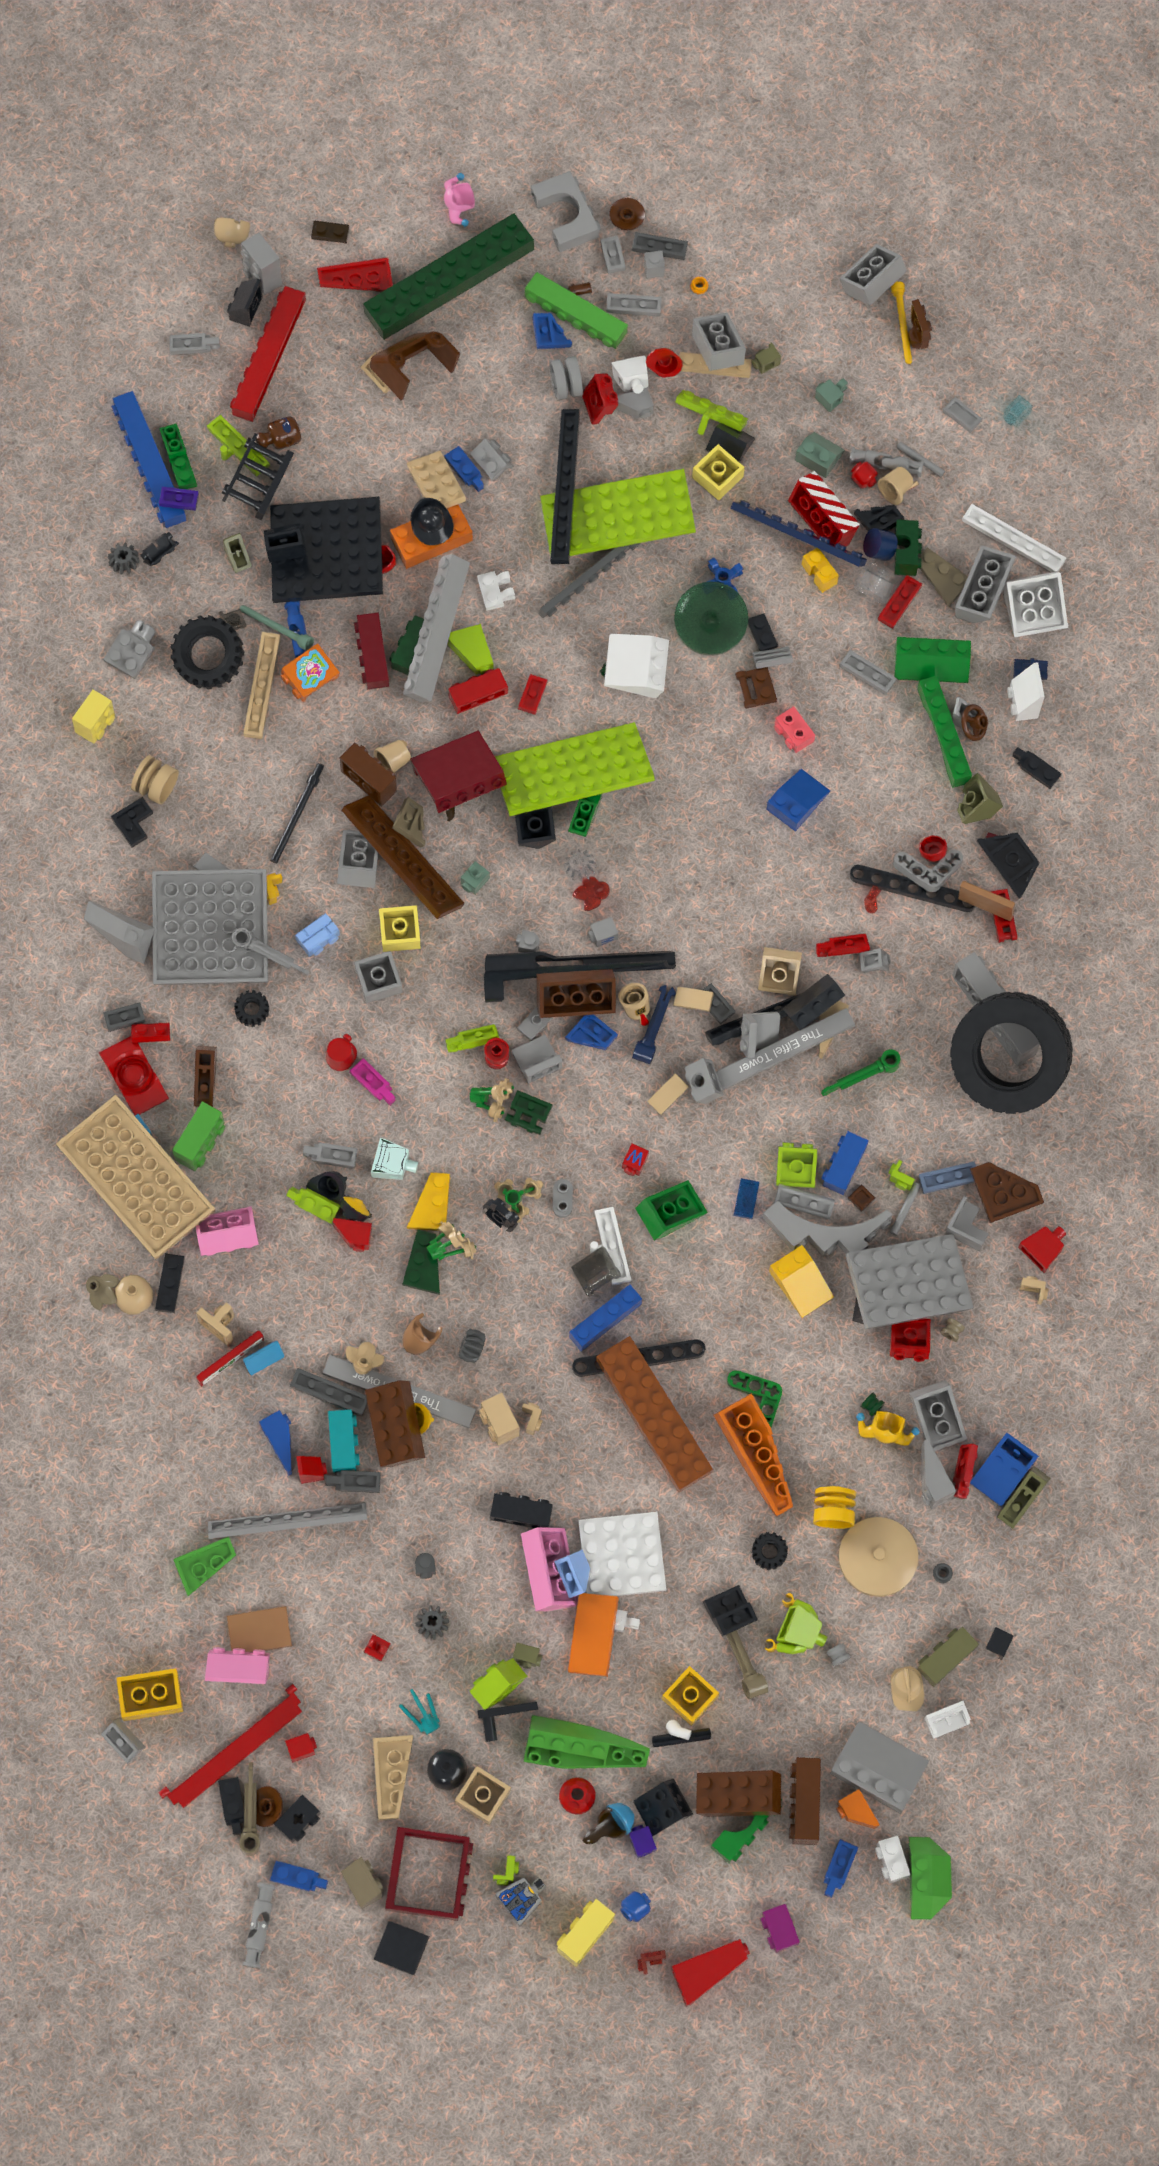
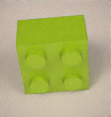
(497, 1683)

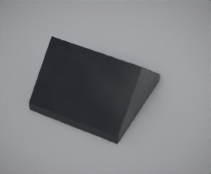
(731, 440)
(535, 828)

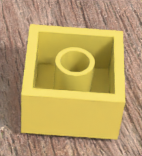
(718, 472)
(93, 716)
(399, 928)

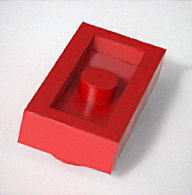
(532, 694)
(150, 1032)

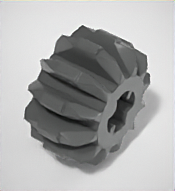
(130, 560)
(472, 1345)
(424, 1621)

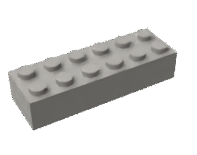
(979, 984)

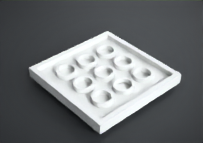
(623, 1554)

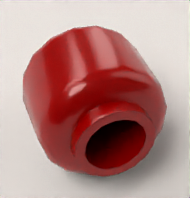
(864, 475)

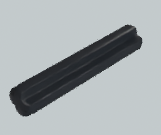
(667, 1739)

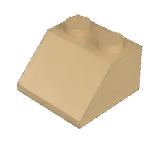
(779, 971)

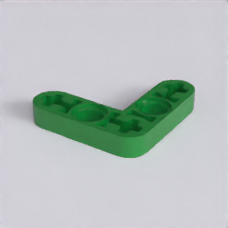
(767, 1399)

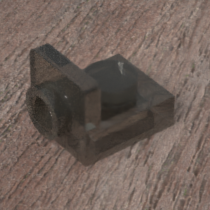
(234, 618)

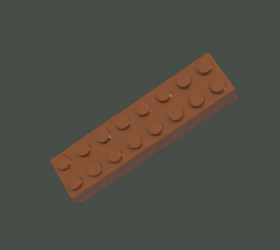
(654, 1414)

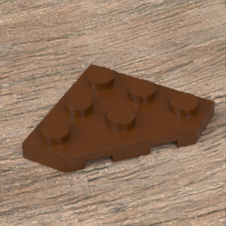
(1004, 1191)

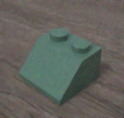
(818, 454)

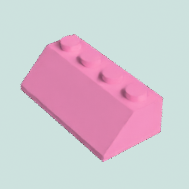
(541, 1549)

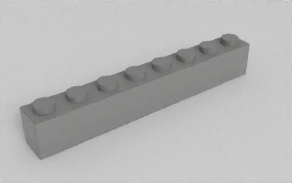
(436, 628)

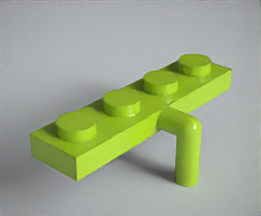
(710, 410)
(234, 443)

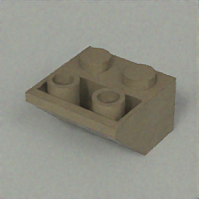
(361, 1882)

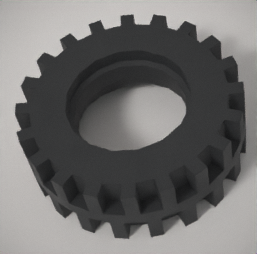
(190, 635)

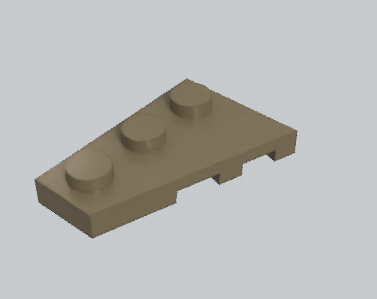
(944, 576)

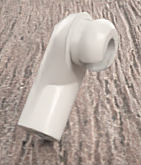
(676, 1730)

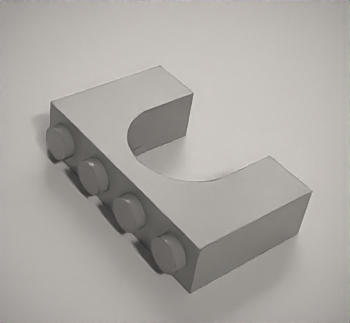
(565, 189)

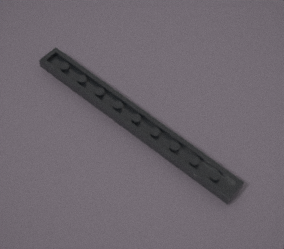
(565, 486)

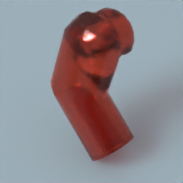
(871, 899)

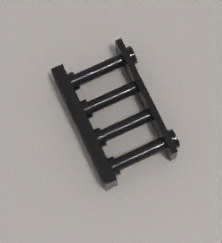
(275, 475)

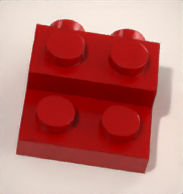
(600, 397)
(911, 1340)

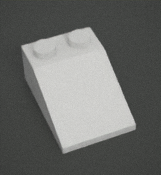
(1026, 694)

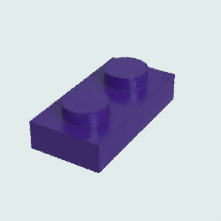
(178, 498)

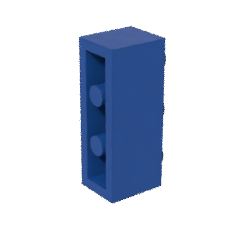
(844, 1162)

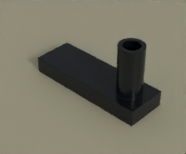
(488, 1717)

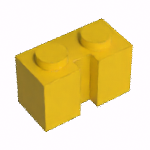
(817, 564)

